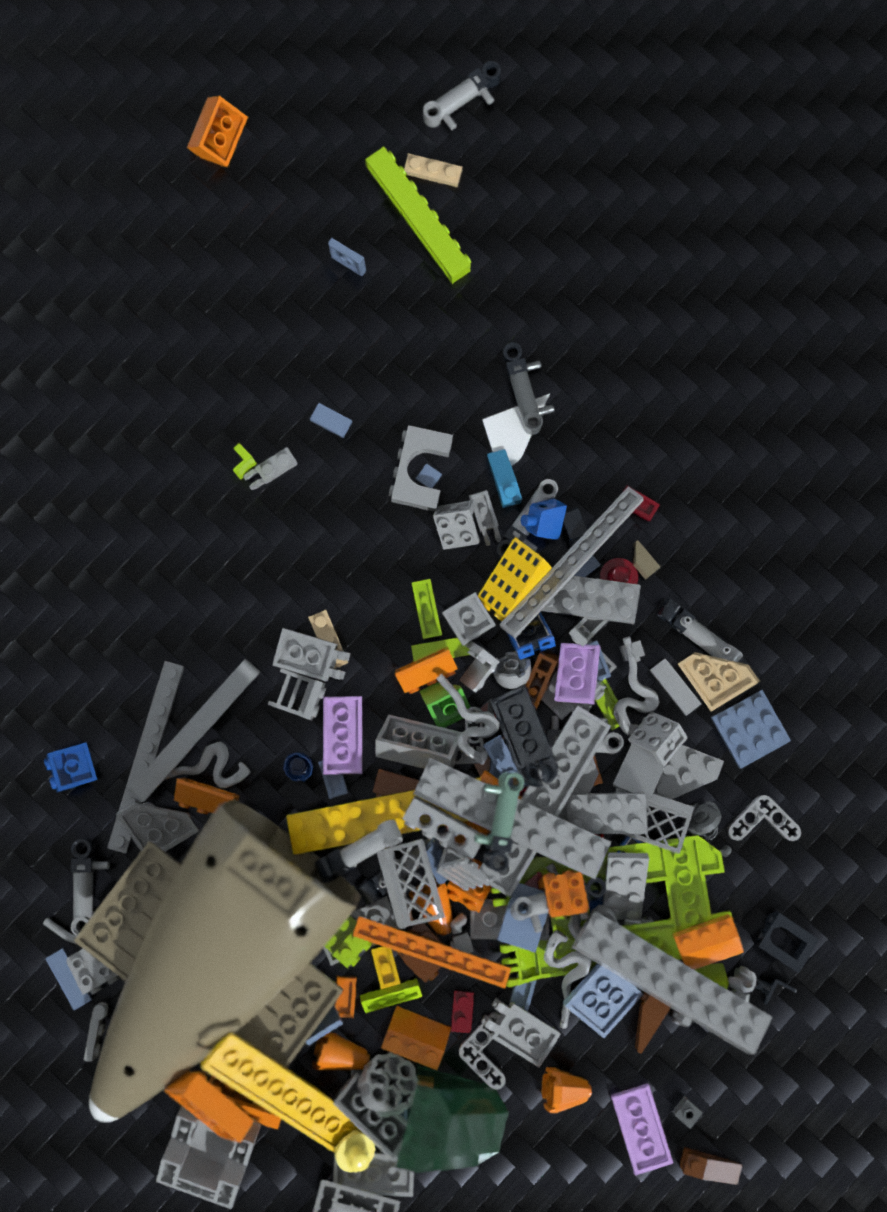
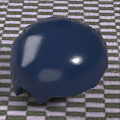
(298, 766)

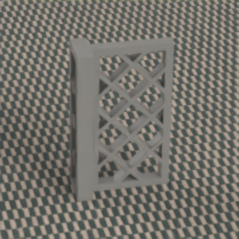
(667, 806)
(397, 886)

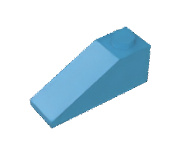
(504, 478)

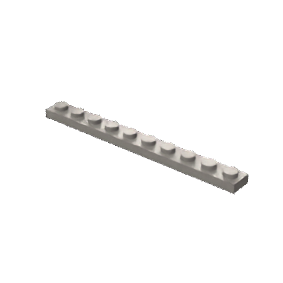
(571, 562)
(148, 745)

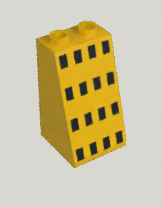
(513, 579)

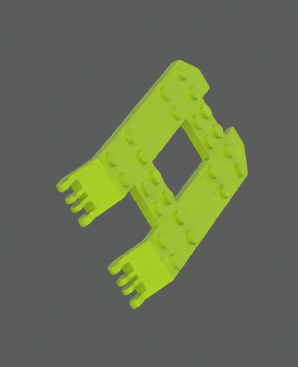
(686, 897)

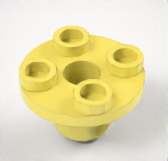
(354, 1152)

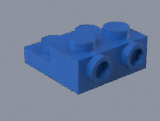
(70, 767)

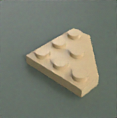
(717, 678)

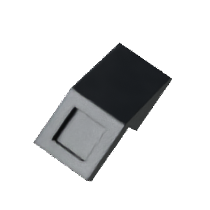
(573, 525)

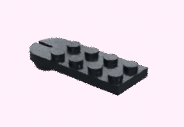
(525, 736)

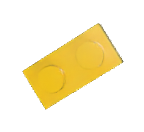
(385, 967)

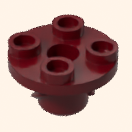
(619, 571)

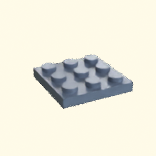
(750, 729)
(602, 999)

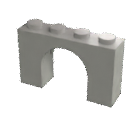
(418, 441)

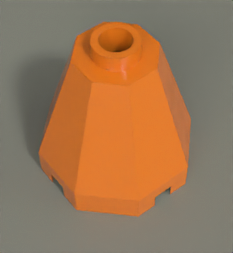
(563, 1090)

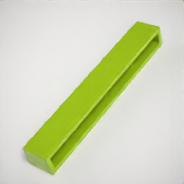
(418, 215)

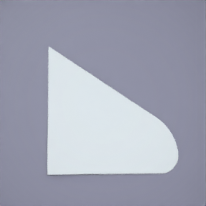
(507, 431)

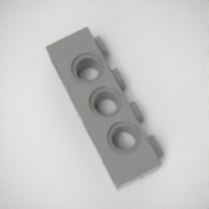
(419, 807)

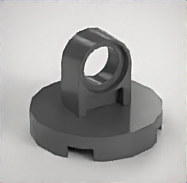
(704, 820)

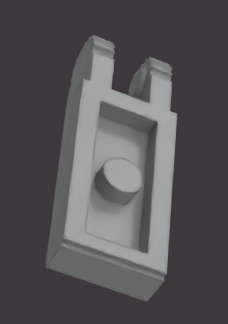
(271, 468)
(485, 516)
(96, 1030)

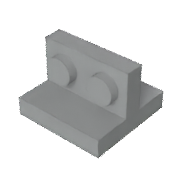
(468, 619)

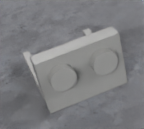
(313, 693)
(462, 870)

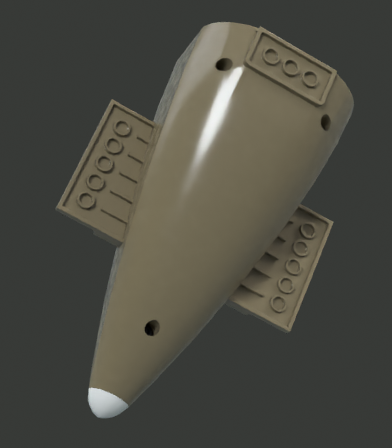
(210, 947)

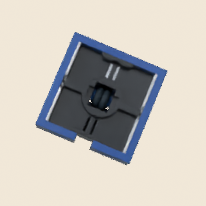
(533, 638)

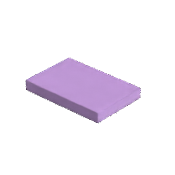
(577, 673)

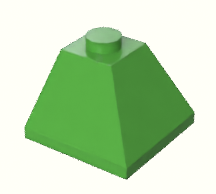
(442, 705)

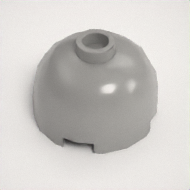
(511, 671)

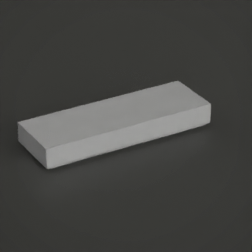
(675, 687)

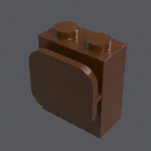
(422, 968)

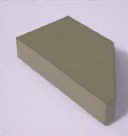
(644, 561)
(216, 1032)

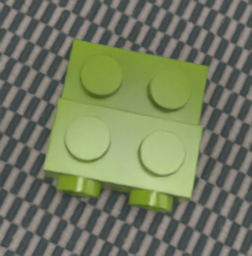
(346, 946)

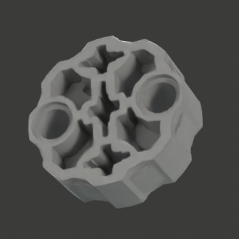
(388, 1084)

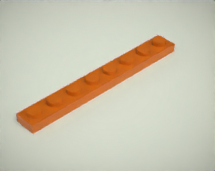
(432, 951)

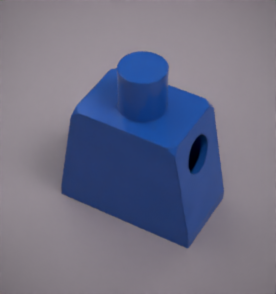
(545, 518)

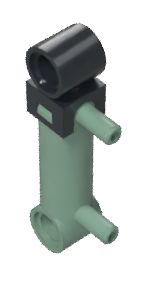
(500, 837)

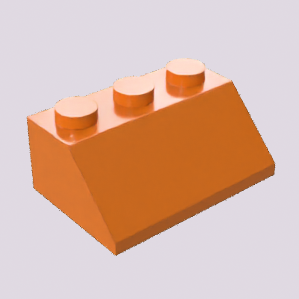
(217, 131)
(426, 670)
(201, 796)
(708, 942)
(416, 1037)

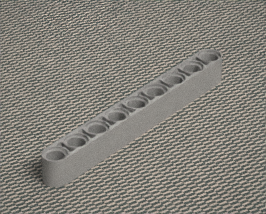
(194, 730)

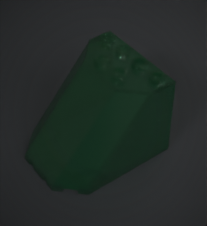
(451, 1124)

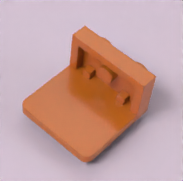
(564, 893)
(472, 898)

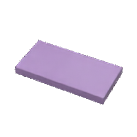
(342, 735)
(641, 1129)

